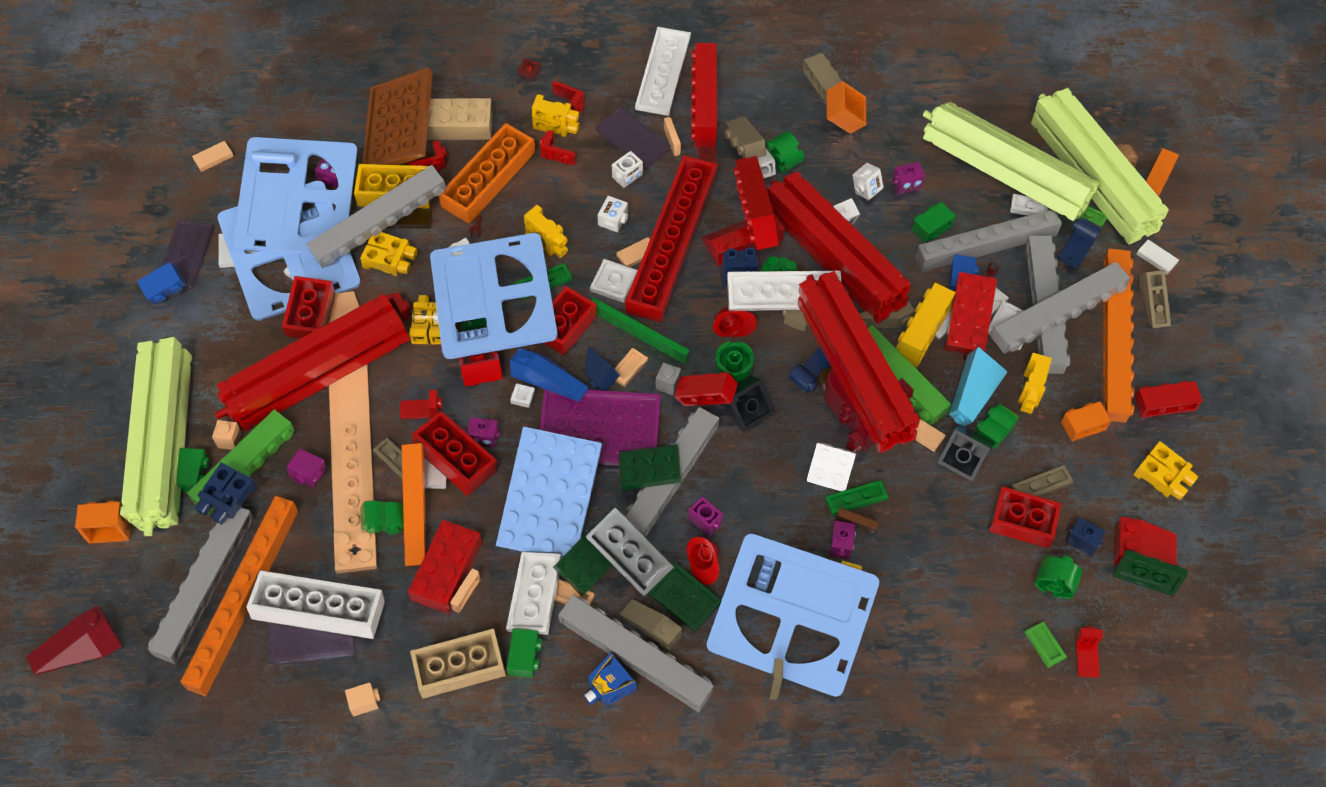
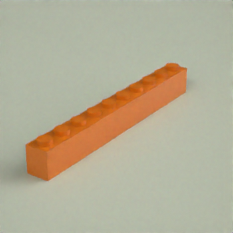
(1118, 344)
(233, 607)

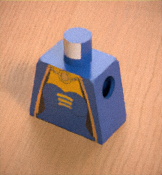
(609, 682)

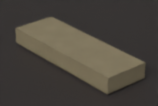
(390, 455)
(1045, 482)
(776, 678)

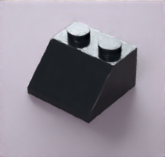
(749, 403)
(965, 452)

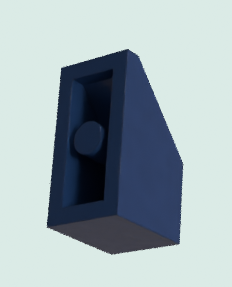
(599, 371)

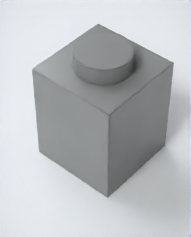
(668, 378)

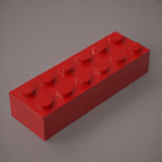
(704, 95)
(755, 203)

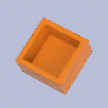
(846, 107)
(102, 522)

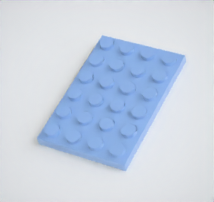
(548, 492)

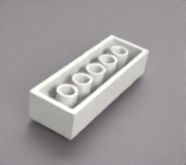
(316, 604)

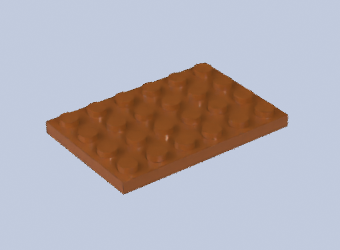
(398, 119)

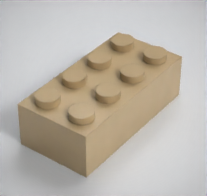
(460, 119)
(457, 663)

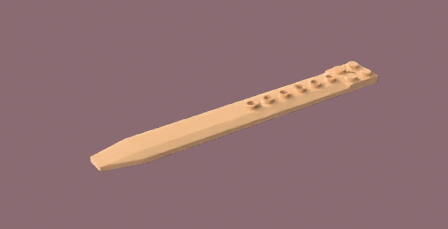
(351, 459)

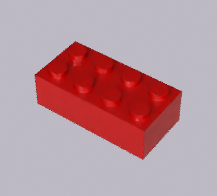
(970, 313)
(455, 453)
(445, 566)

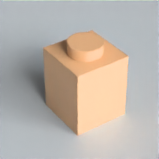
(226, 434)
(362, 699)

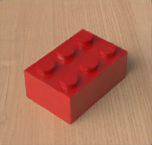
(307, 306)
(572, 317)
(1025, 517)

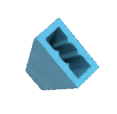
(977, 383)

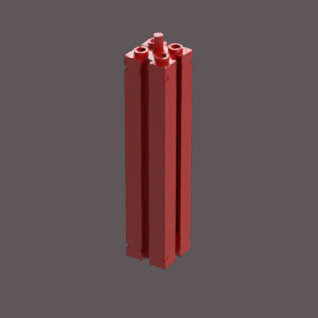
(839, 247)
(857, 362)
(311, 363)

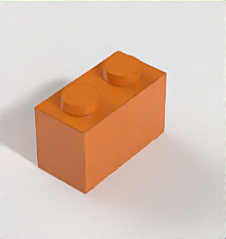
(1085, 421)

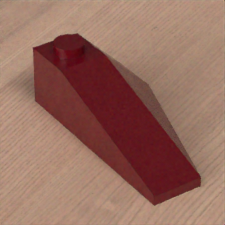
(80, 640)

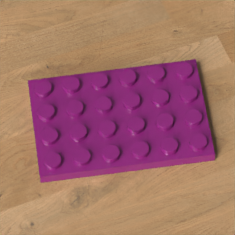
(608, 417)

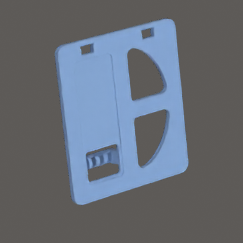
(273, 201)
(470, 290)
(261, 298)
(807, 594)

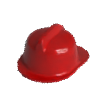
(734, 323)
(703, 559)

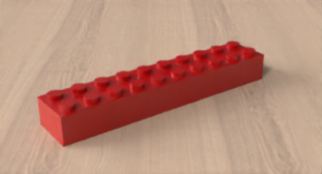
(671, 239)

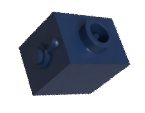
(1085, 537)

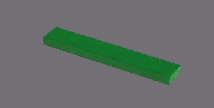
(642, 332)

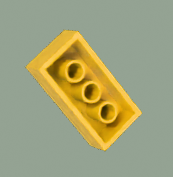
(378, 180)
(925, 323)

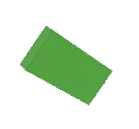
(1045, 644)

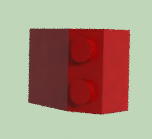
(480, 368)
(1145, 539)

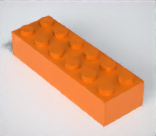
(487, 173)

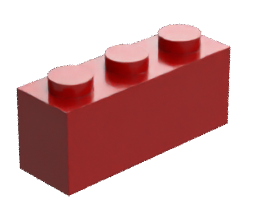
(706, 389)
(1168, 399)

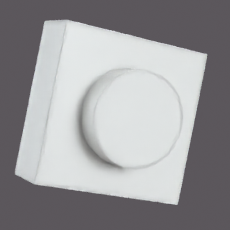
(522, 395)

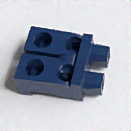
(738, 262)
(224, 493)

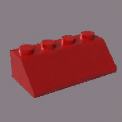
(735, 238)

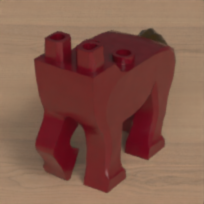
(843, 408)

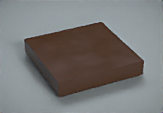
(860, 521)

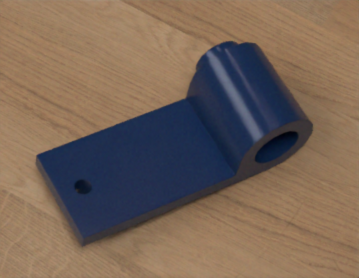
(1080, 242)
(806, 375)

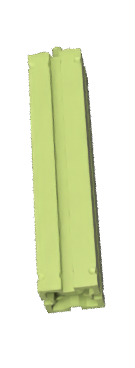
(1084, 146)
(1010, 160)
(156, 435)

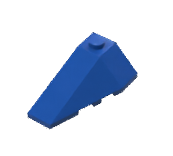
(546, 374)

